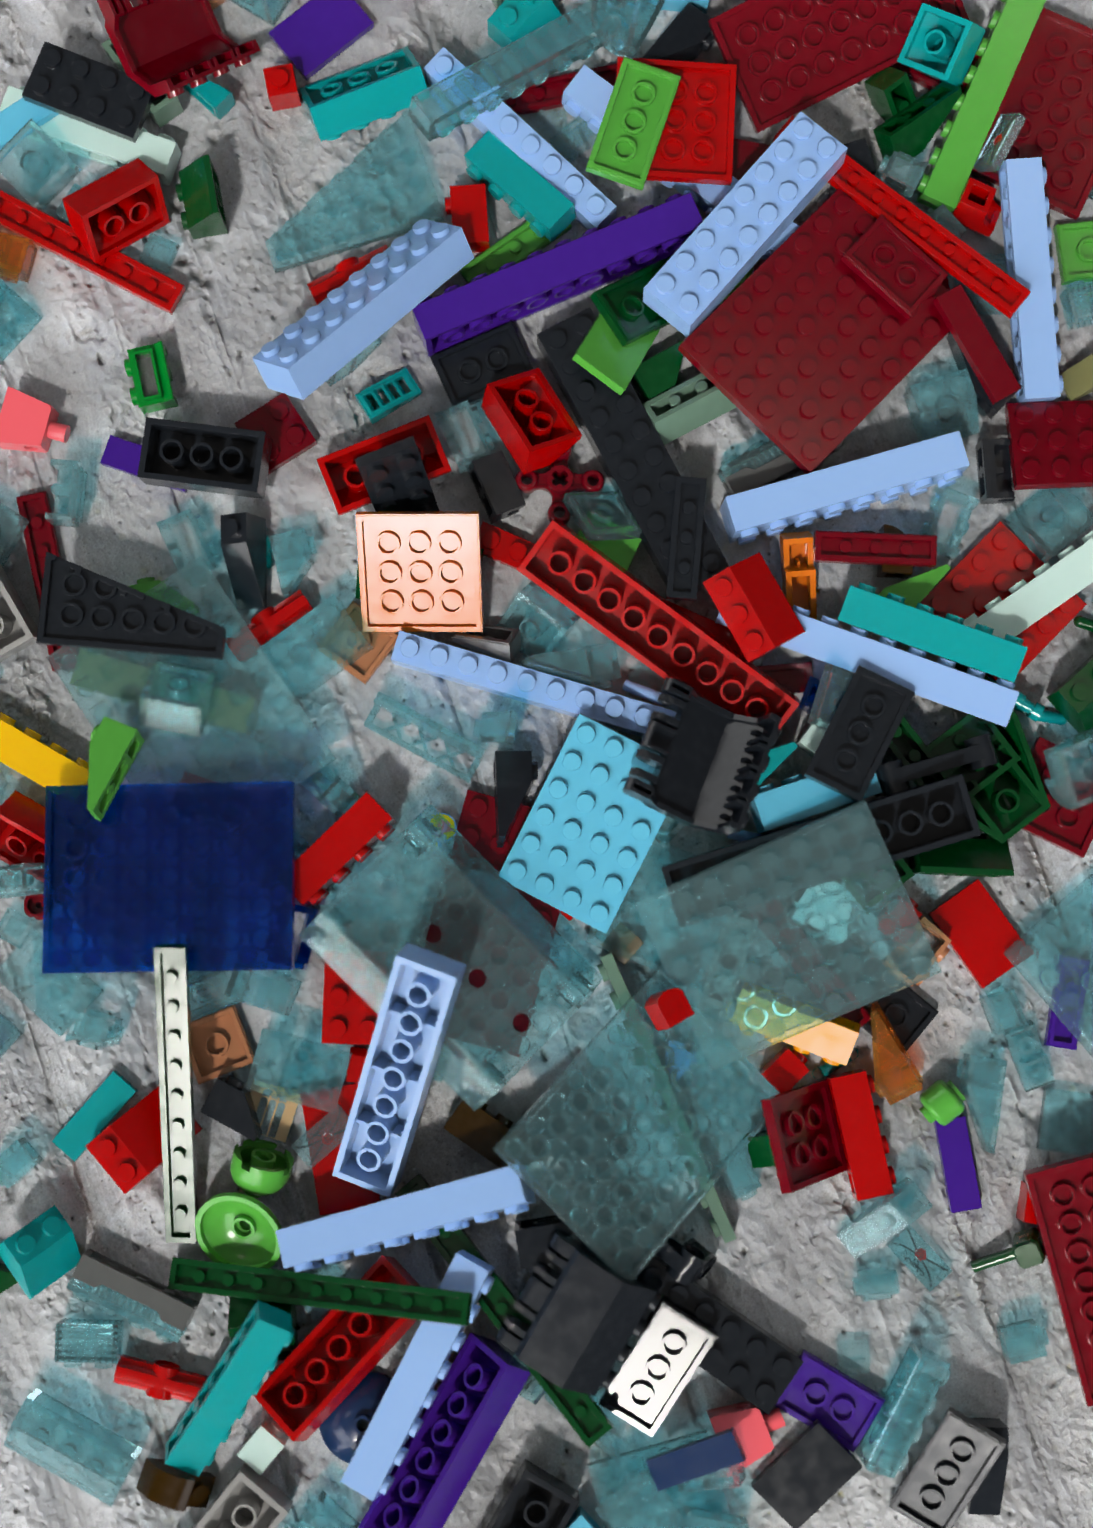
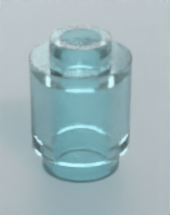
(876, 1284)

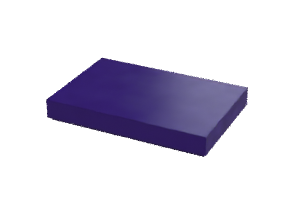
(320, 33)
(832, 1398)

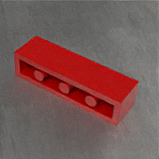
(860, 1134)

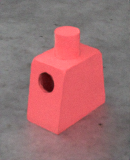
(29, 423)
(750, 1427)

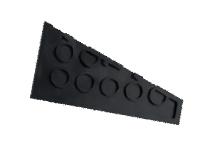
(103, 614)

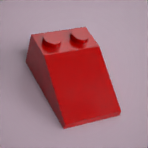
(132, 1144)

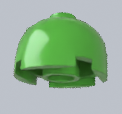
(260, 1168)

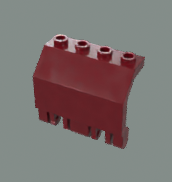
(171, 43)

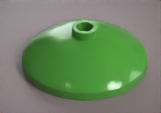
(238, 1231)

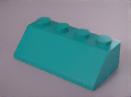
(363, 93)

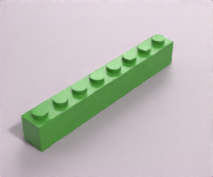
(978, 103)

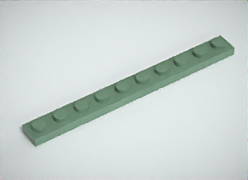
(719, 1224)

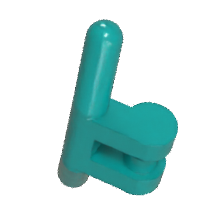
(1036, 711)

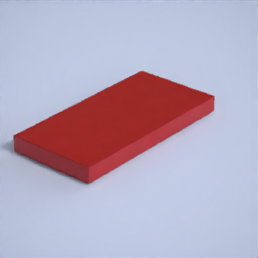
(333, 1193)

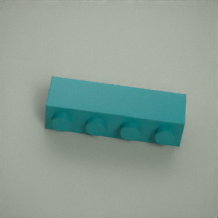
(520, 187)

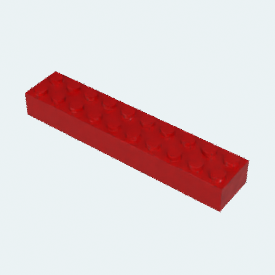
(650, 625)

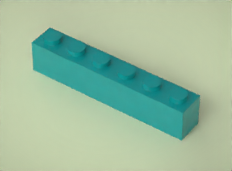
(932, 633)
(229, 1388)

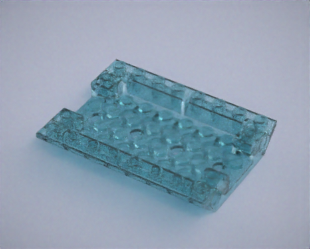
(482, 925)

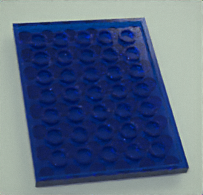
(170, 869)

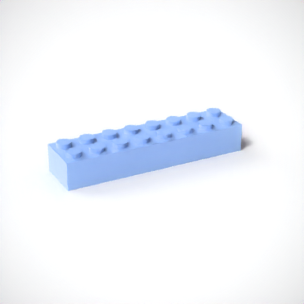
(744, 224)
(363, 308)
(844, 488)
(399, 1069)
(401, 1217)

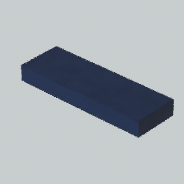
(696, 1459)

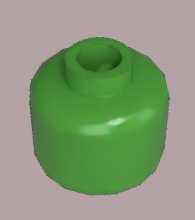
(942, 1102)

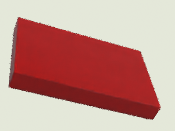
(977, 932)

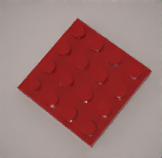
(700, 124)
(989, 572)

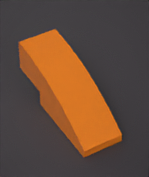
(798, 570)

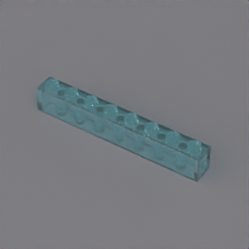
(505, 73)

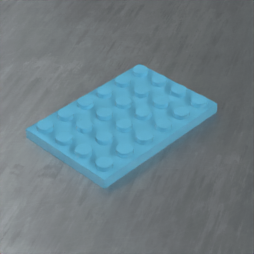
(583, 830)

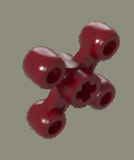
(573, 482)

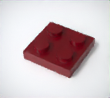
(284, 427)

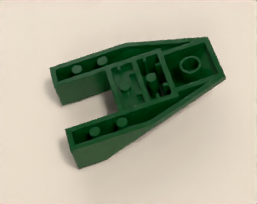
(1001, 794)

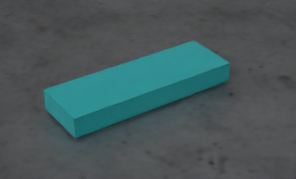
(94, 1115)

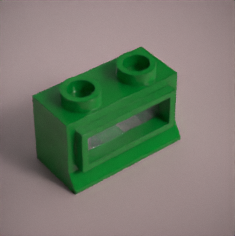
(150, 377)

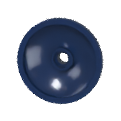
(341, 1428)

